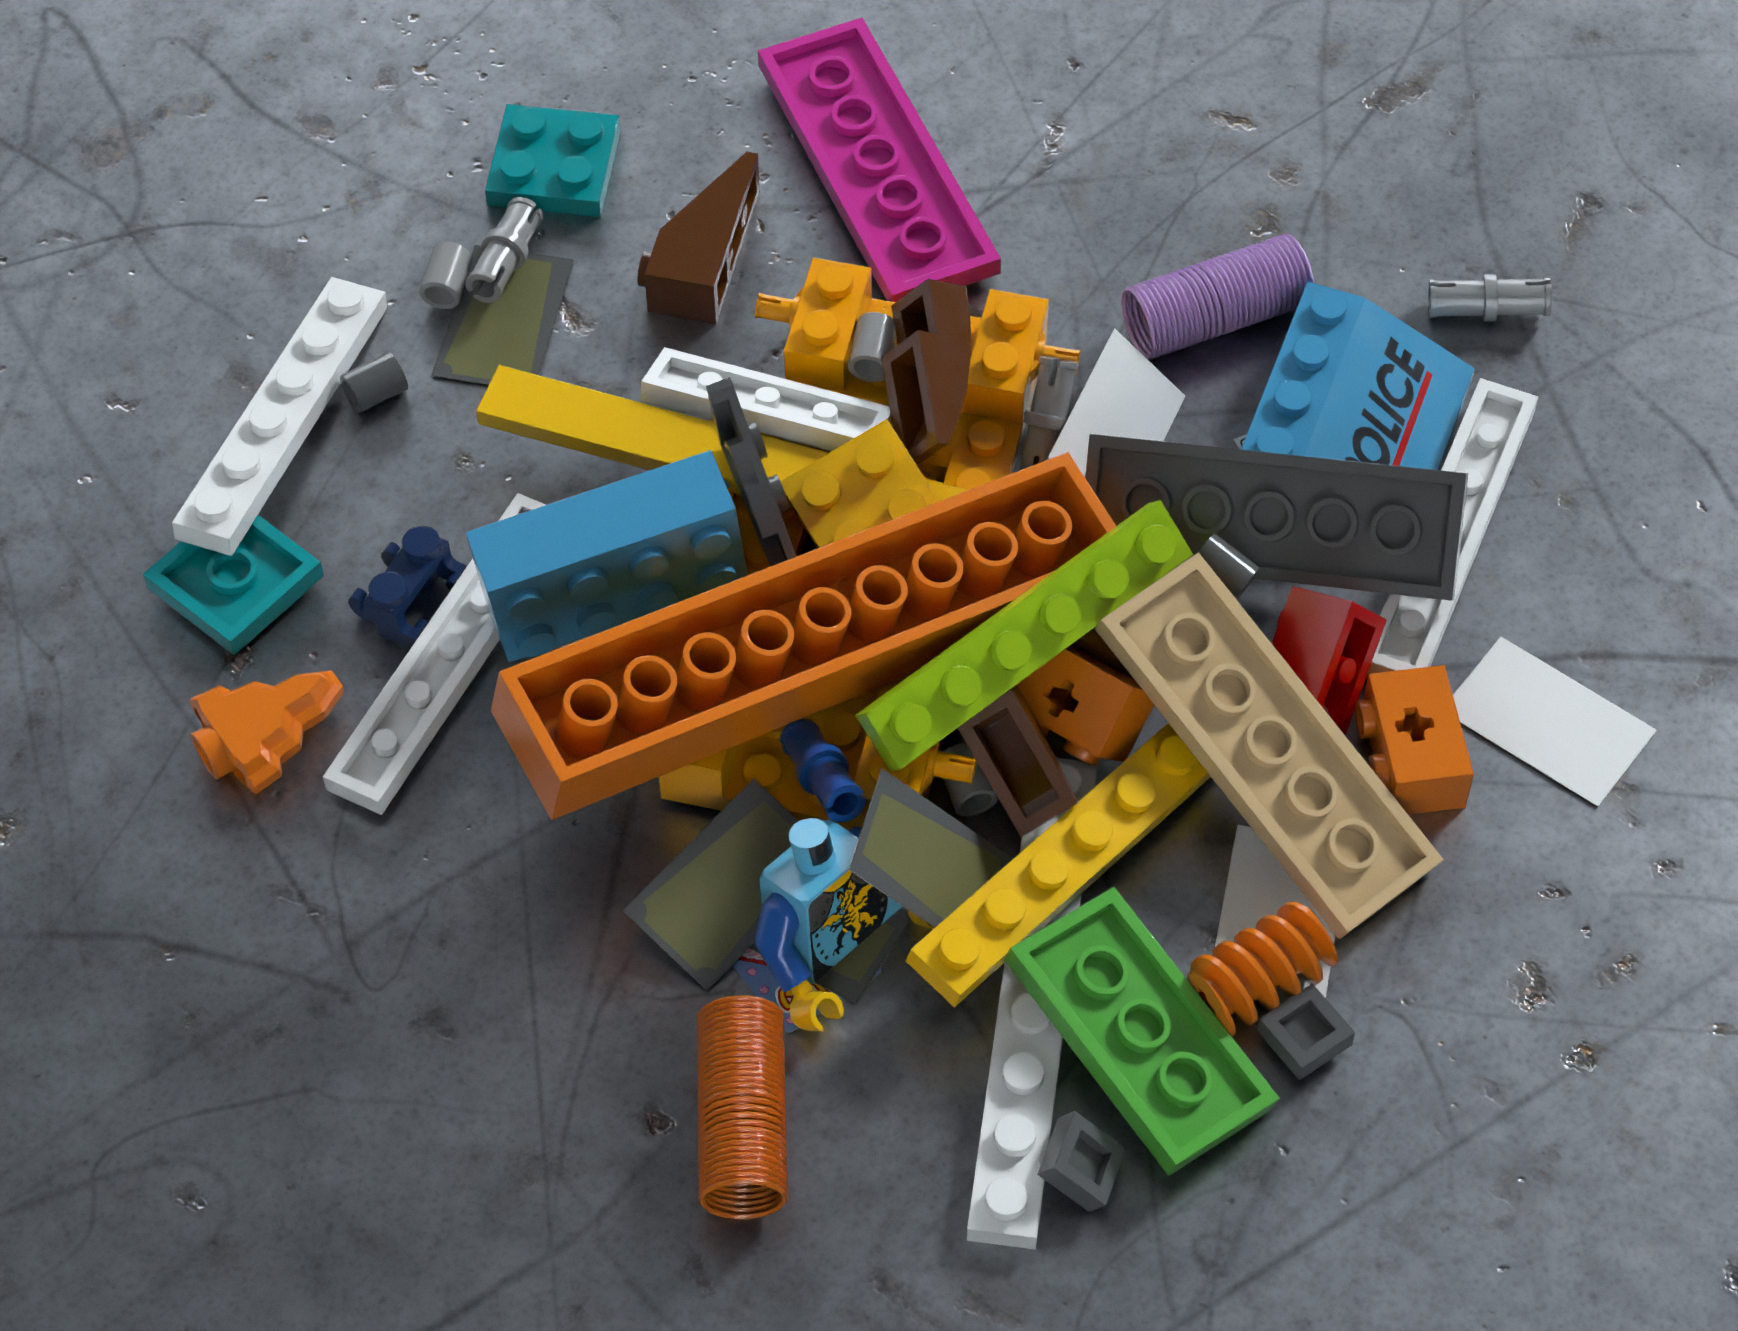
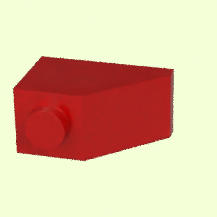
(1328, 648)

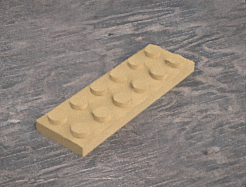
(1269, 745)

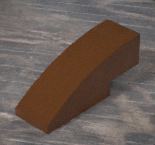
(928, 366)
(1018, 762)

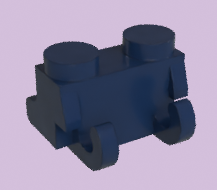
(418, 564)

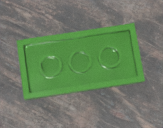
(1141, 1030)

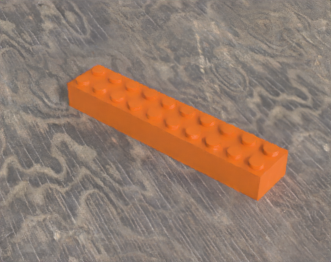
(787, 637)

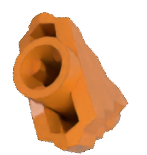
(260, 725)

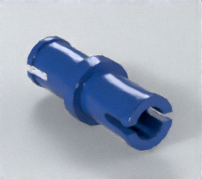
(822, 770)

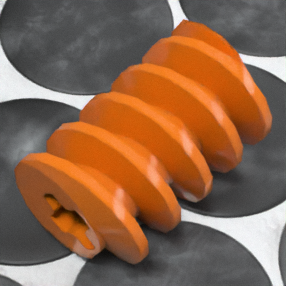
(1261, 962)

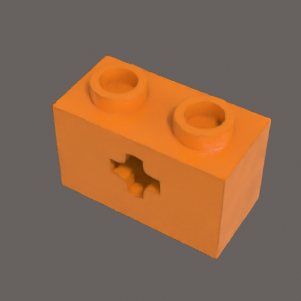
(1108, 711)
(1416, 738)

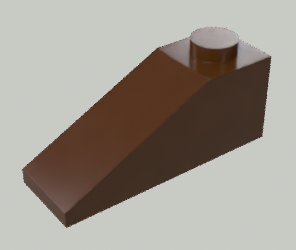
(701, 246)

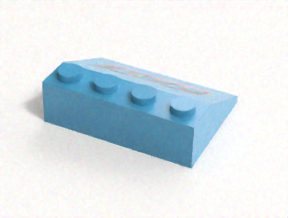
(1358, 387)

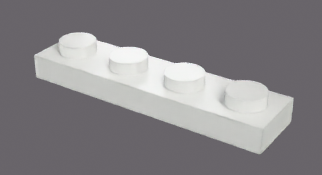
(775, 404)

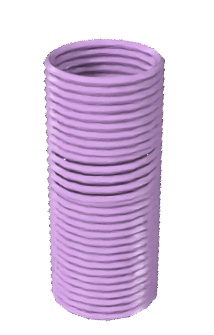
(1232, 295)

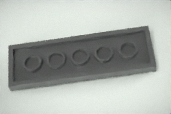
(1295, 513)

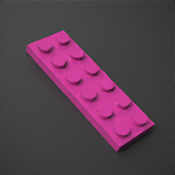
(877, 160)

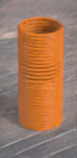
(739, 1105)

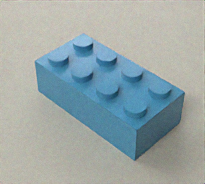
(608, 555)

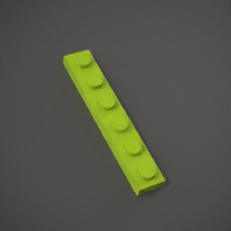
(1023, 636)

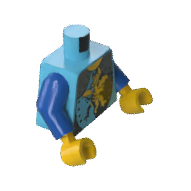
(816, 915)

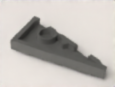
(743, 452)

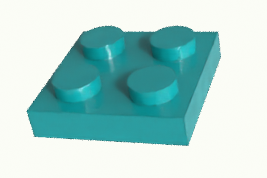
(553, 159)
(236, 593)

